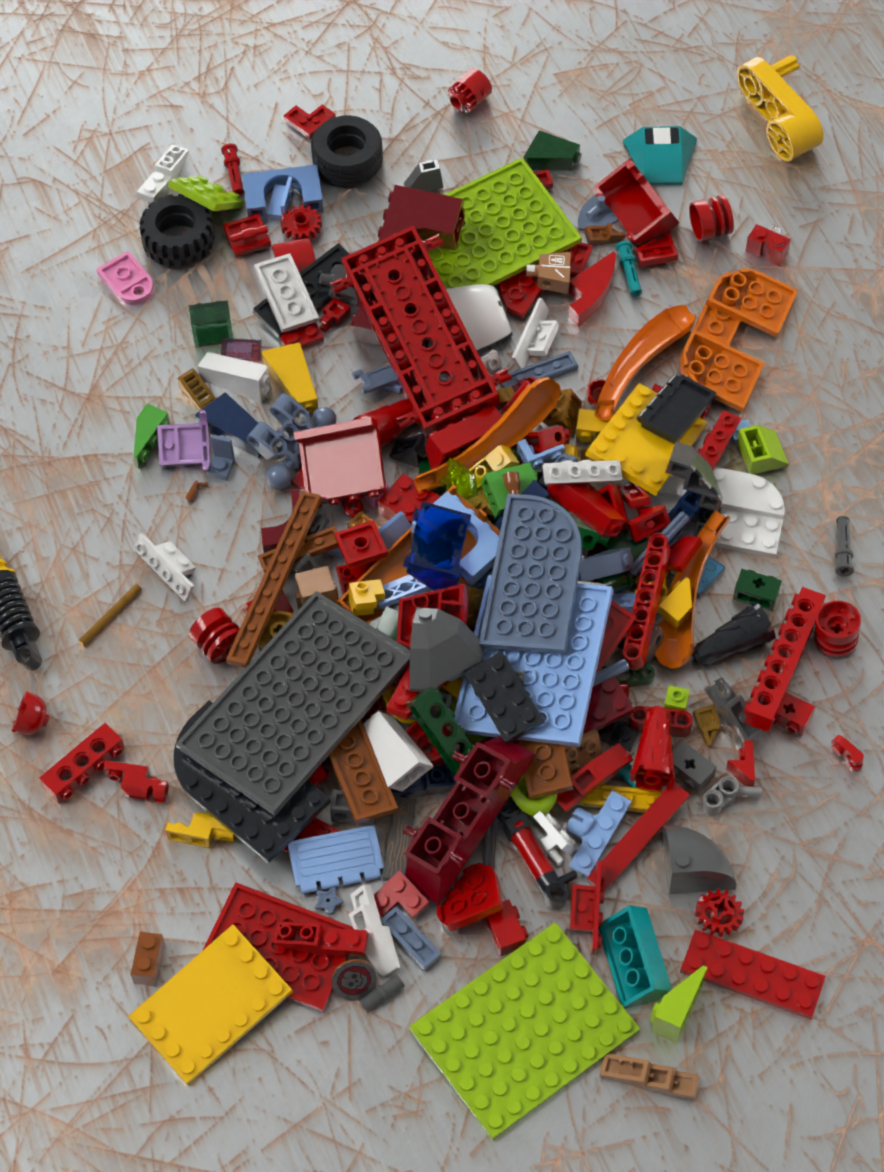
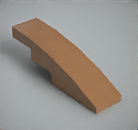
(649, 1076)

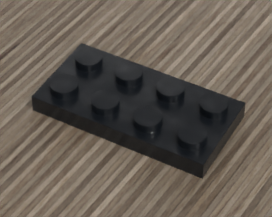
(504, 697)

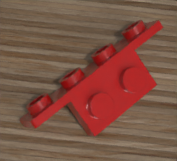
(718, 439)
(585, 908)

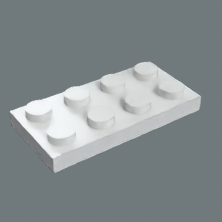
(286, 293)

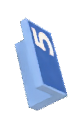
(280, 200)

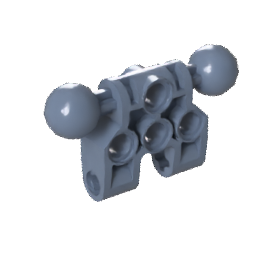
(263, 437)

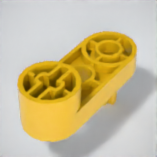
(791, 122)

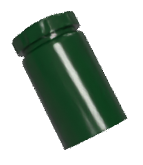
(619, 582)

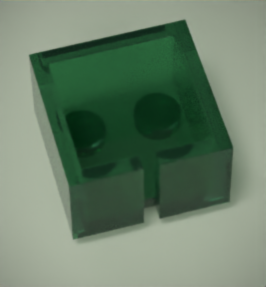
(210, 323)

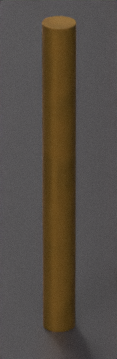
(109, 615)

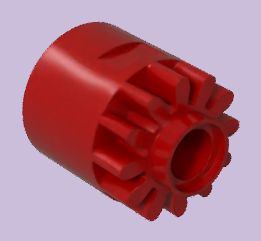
(469, 90)

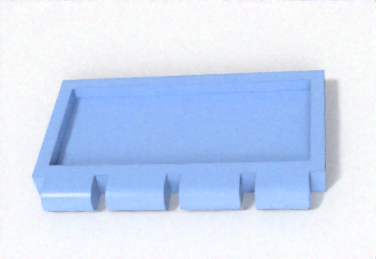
(335, 856)

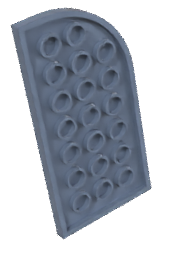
(533, 577)

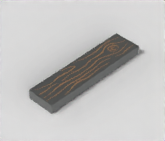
(397, 841)

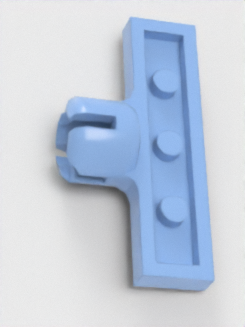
(595, 831)

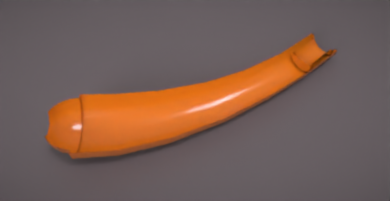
(645, 345)

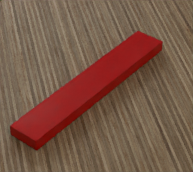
(640, 834)

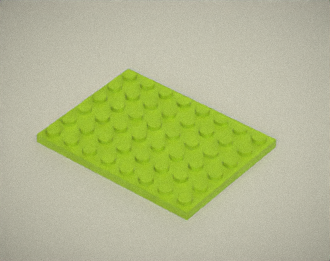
(504, 228)
(523, 1030)

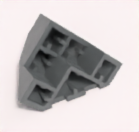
(698, 475)
(440, 649)

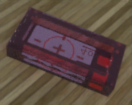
(242, 348)

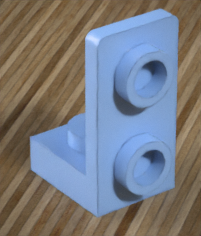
(527, 454)

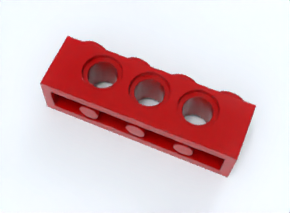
(102, 738)

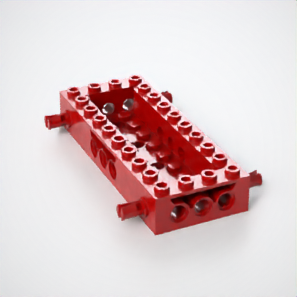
(402, 334)

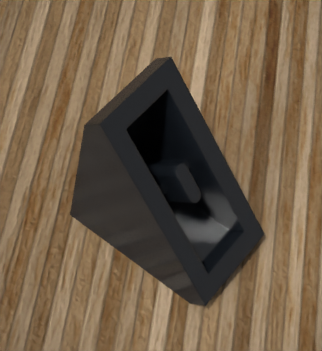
(409, 450)

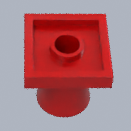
(361, 547)

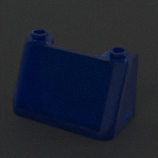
(437, 546)

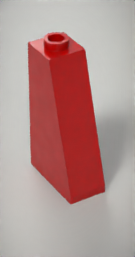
(588, 506)

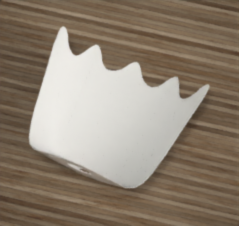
(480, 313)

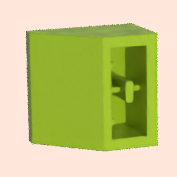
(761, 449)

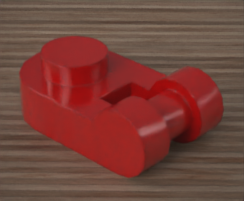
(844, 748)

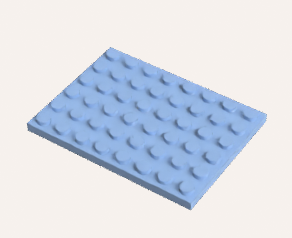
(554, 681)

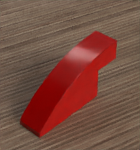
(591, 289)

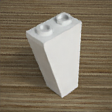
(236, 375)

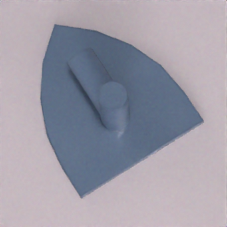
(595, 213)

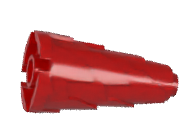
(386, 420)
(654, 757)

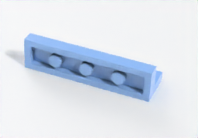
(401, 588)

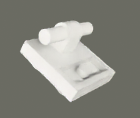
(554, 838)

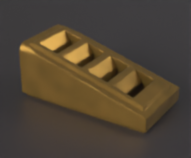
(189, 380)

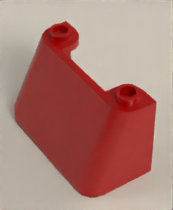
(635, 203)

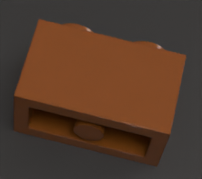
(147, 959)

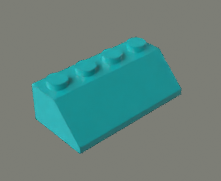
(634, 957)

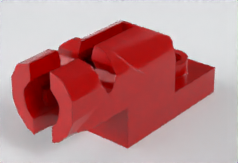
(137, 781)

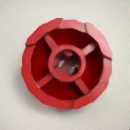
(30, 715)

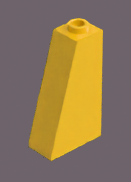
(291, 374)

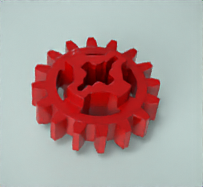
(729, 918)

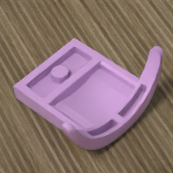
(184, 444)

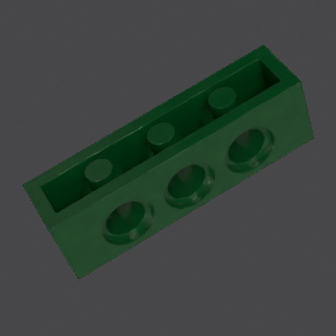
(420, 708)

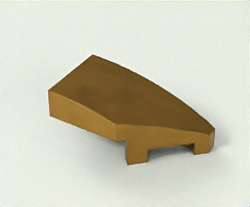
(707, 723)

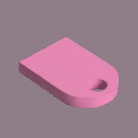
(125, 277)

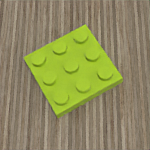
(206, 193)

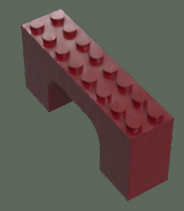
(430, 216)

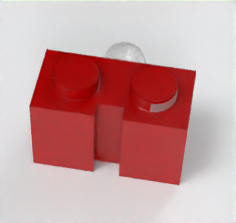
(768, 244)

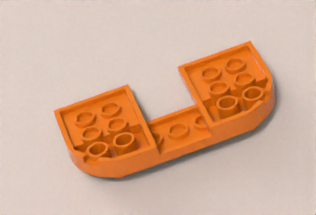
(707, 354)

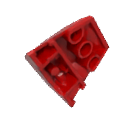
(450, 600)

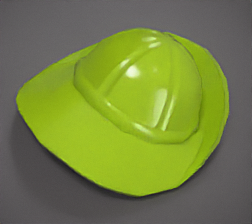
(533, 806)

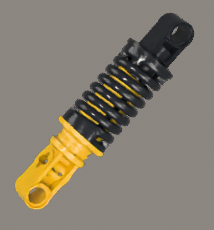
(17, 625)

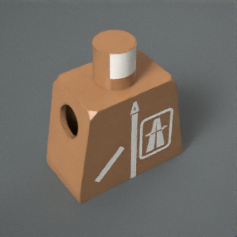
(552, 272)

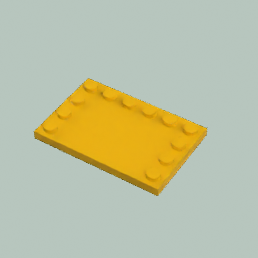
(640, 452)
(210, 1004)

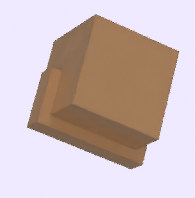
(315, 580)

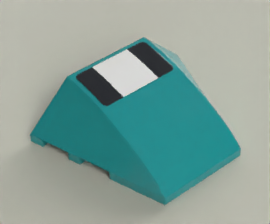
(661, 153)

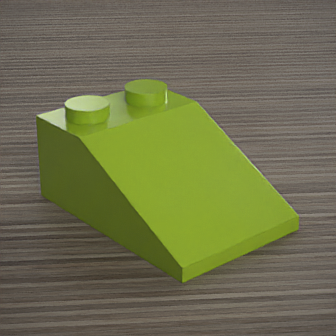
(675, 1007)

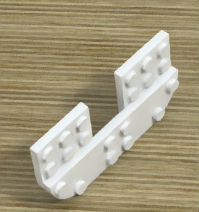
(749, 501)

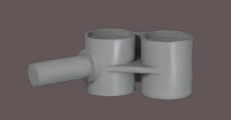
(723, 797)

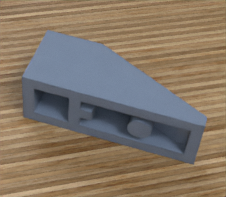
(606, 564)

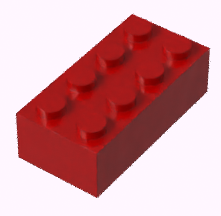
(405, 498)

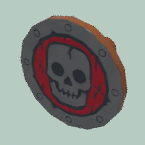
(353, 979)

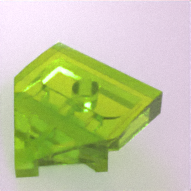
(461, 478)

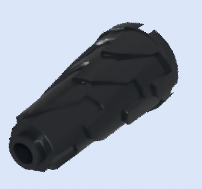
(742, 632)

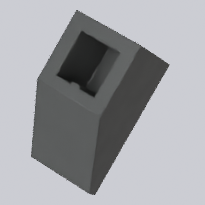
(425, 177)

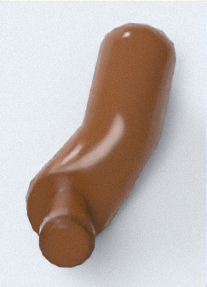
(193, 490)

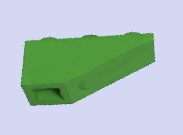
(146, 432)

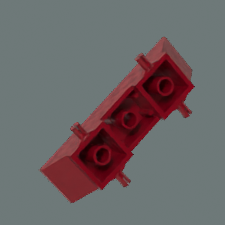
(449, 839)

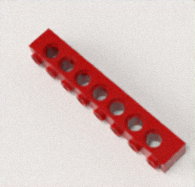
(784, 660)

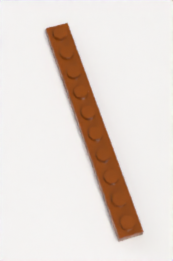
(274, 580)

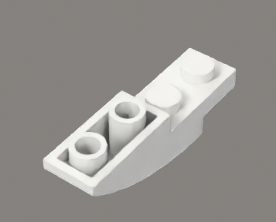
(166, 168)
(380, 944)

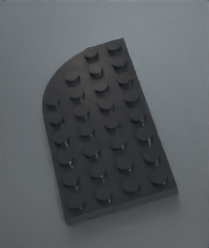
(239, 814)

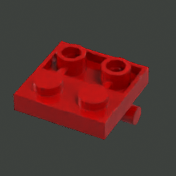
(247, 235)

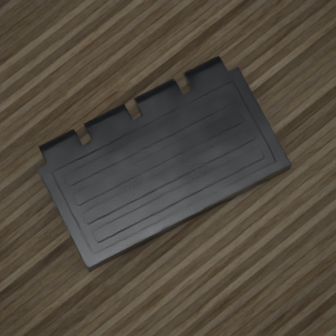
(676, 408)

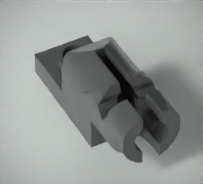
(731, 708)

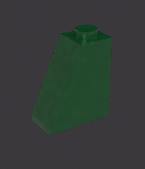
(552, 153)

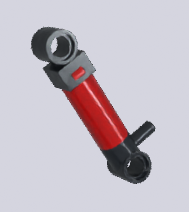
(518, 830)

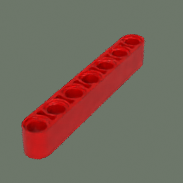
(647, 609)

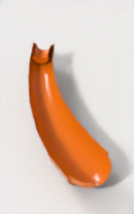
(519, 420)
(677, 653)

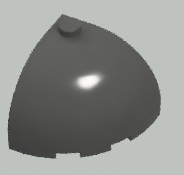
(694, 862)

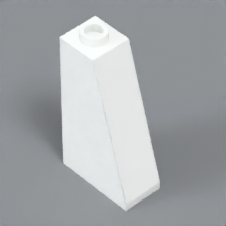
(396, 752)

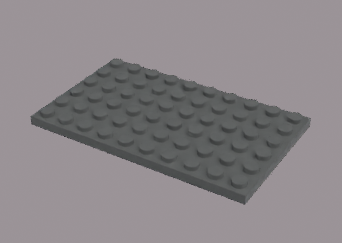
(295, 702)

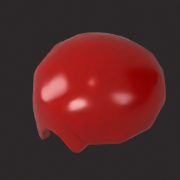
(594, 391)

